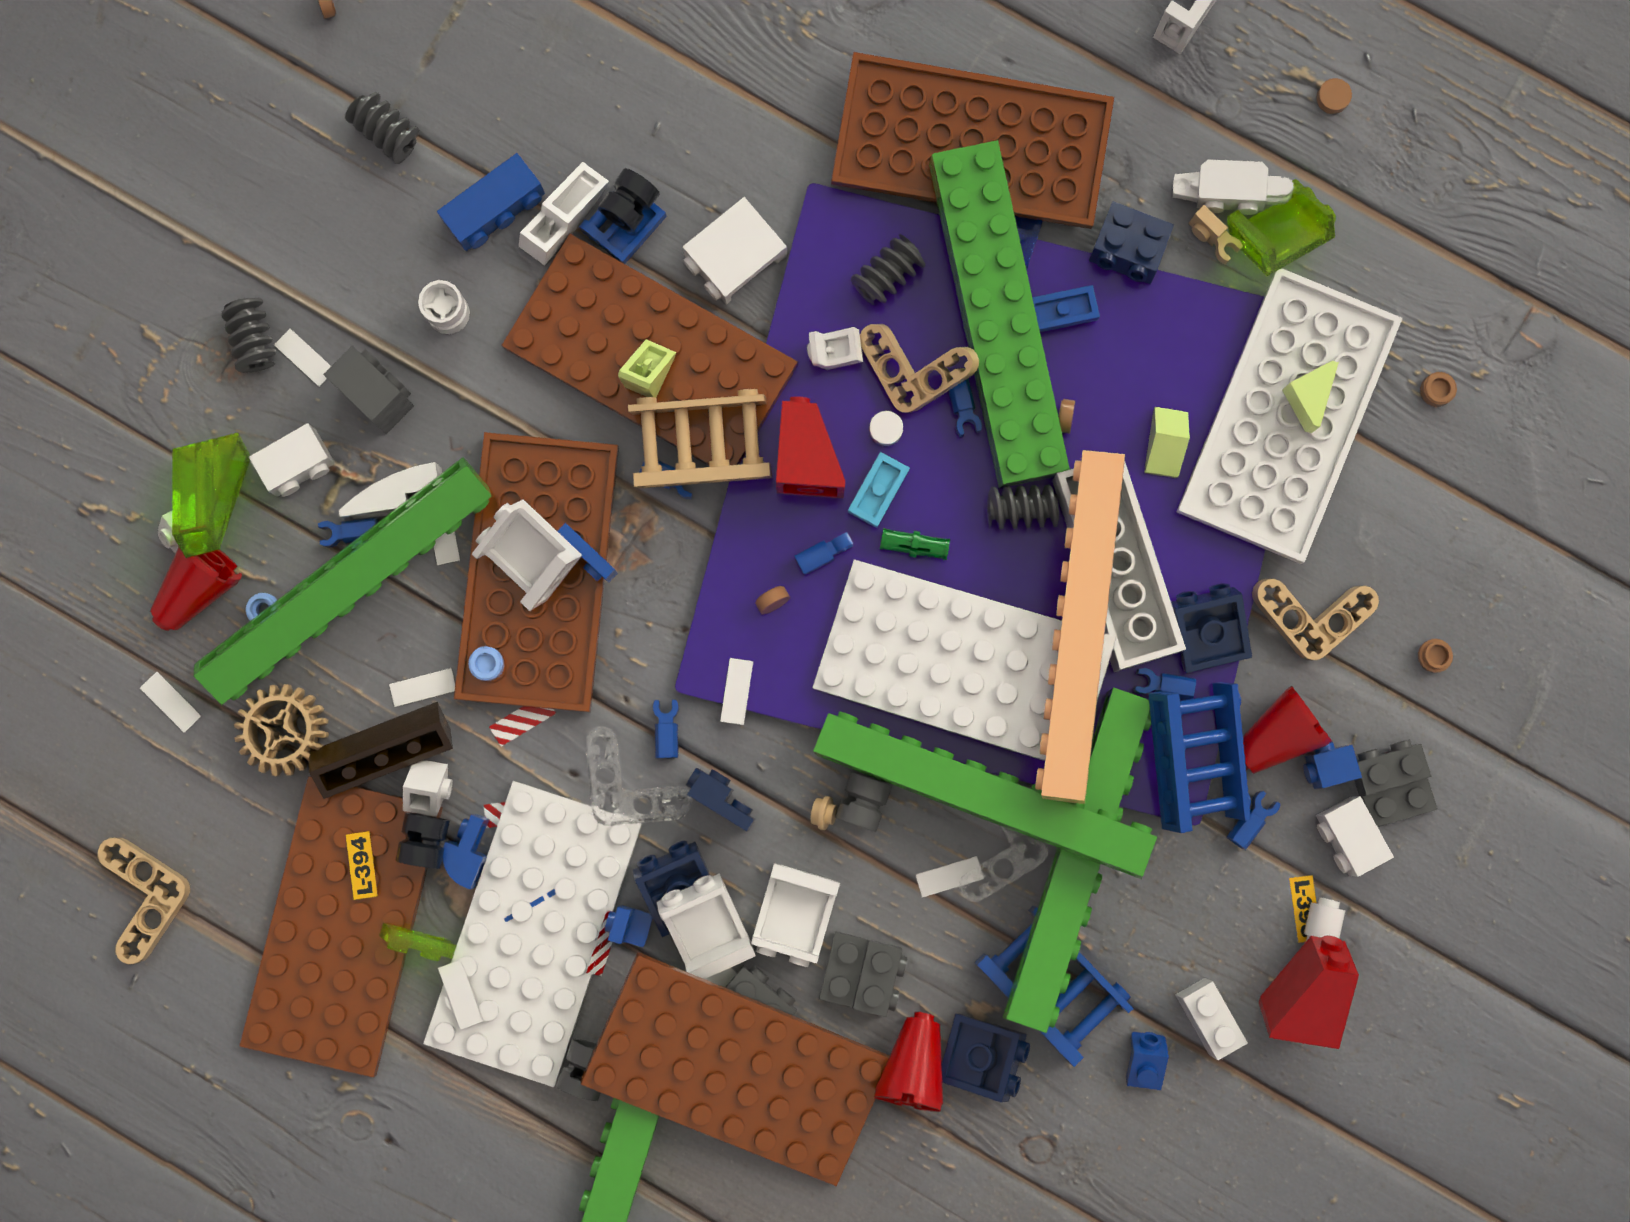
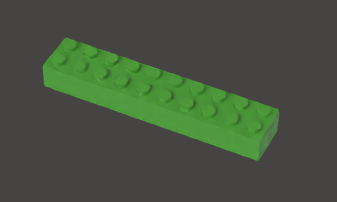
(998, 314)

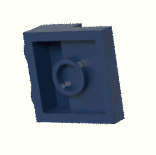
(1131, 243)
(1212, 627)
(714, 792)
(668, 873)
(984, 1058)

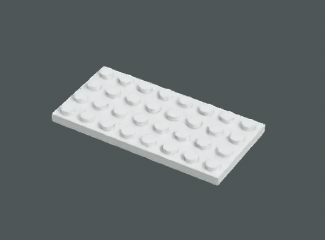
(1258, 464)
(943, 658)
(534, 967)

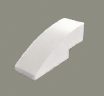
(562, 213)
(389, 492)

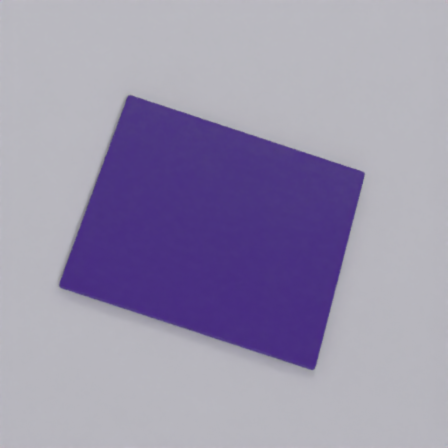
(1148, 350)

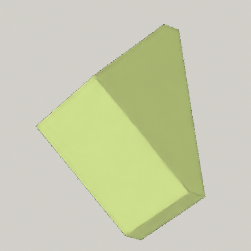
(647, 369)
(1310, 395)
(1167, 442)

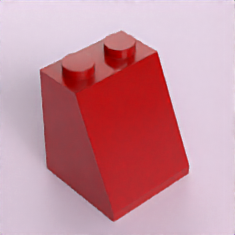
(806, 454)
(1312, 994)

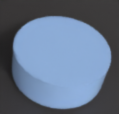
(486, 663)

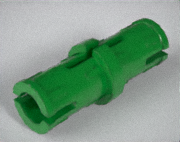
(914, 544)

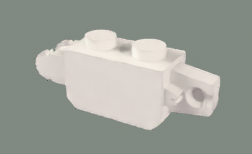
(1232, 186)

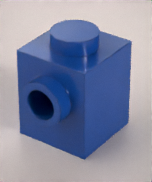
(1331, 766)

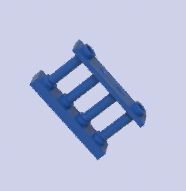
(1171, 763)
(1070, 1041)

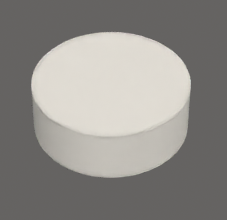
(886, 428)

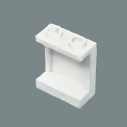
(1179, 24)
(733, 250)
(527, 551)
(794, 914)
(706, 927)

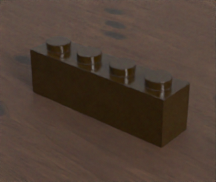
(380, 750)

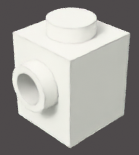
(426, 788)

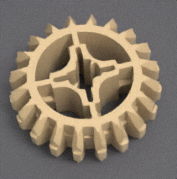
(275, 741)

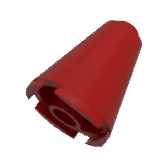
(192, 587)
(1283, 733)
(914, 1066)

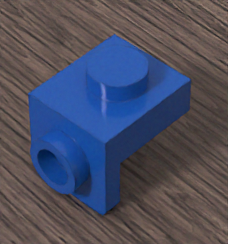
(628, 926)
(1147, 1060)

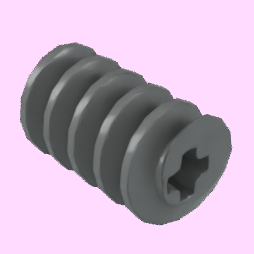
(382, 126)
(887, 270)
(246, 335)
(1022, 506)

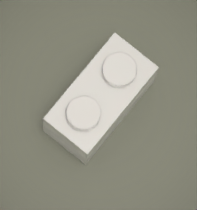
(292, 461)
(1353, 836)
(1211, 1018)

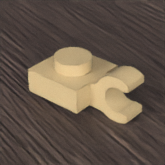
(1213, 230)

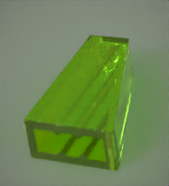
(205, 491)

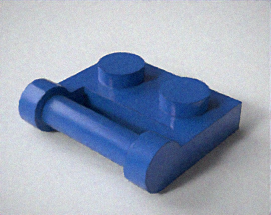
(618, 241)

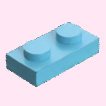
(878, 490)

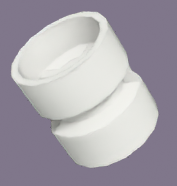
(444, 307)

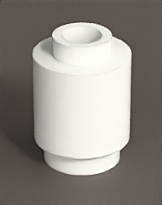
(1324, 919)

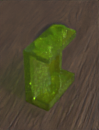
(1284, 230)

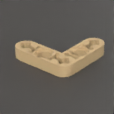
(917, 381)
(1317, 628)
(156, 899)

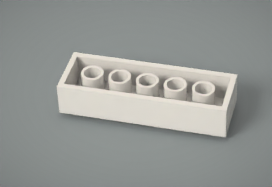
(1138, 598)

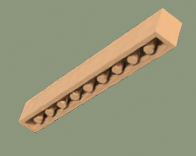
(1082, 627)

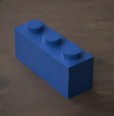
(492, 202)

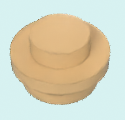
(823, 812)

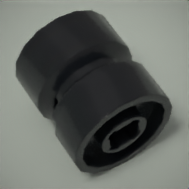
(629, 199)
(422, 840)

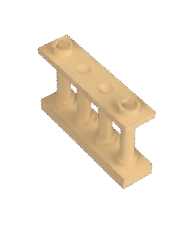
(686, 471)

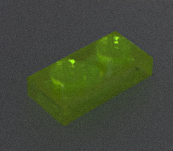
(431, 946)

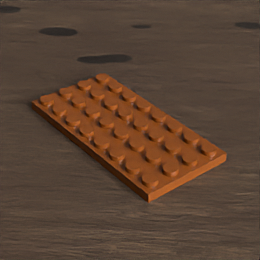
(909, 110)
(599, 311)
(555, 645)
(324, 968)
(735, 1069)

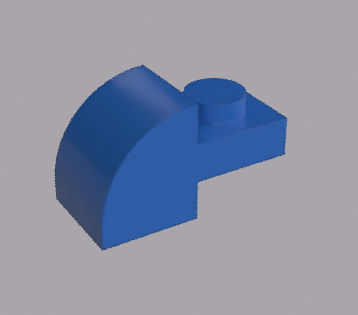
(462, 859)

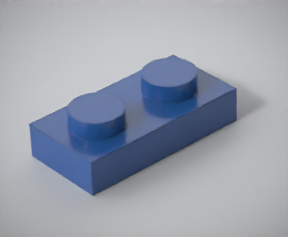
(1066, 308)
(595, 565)

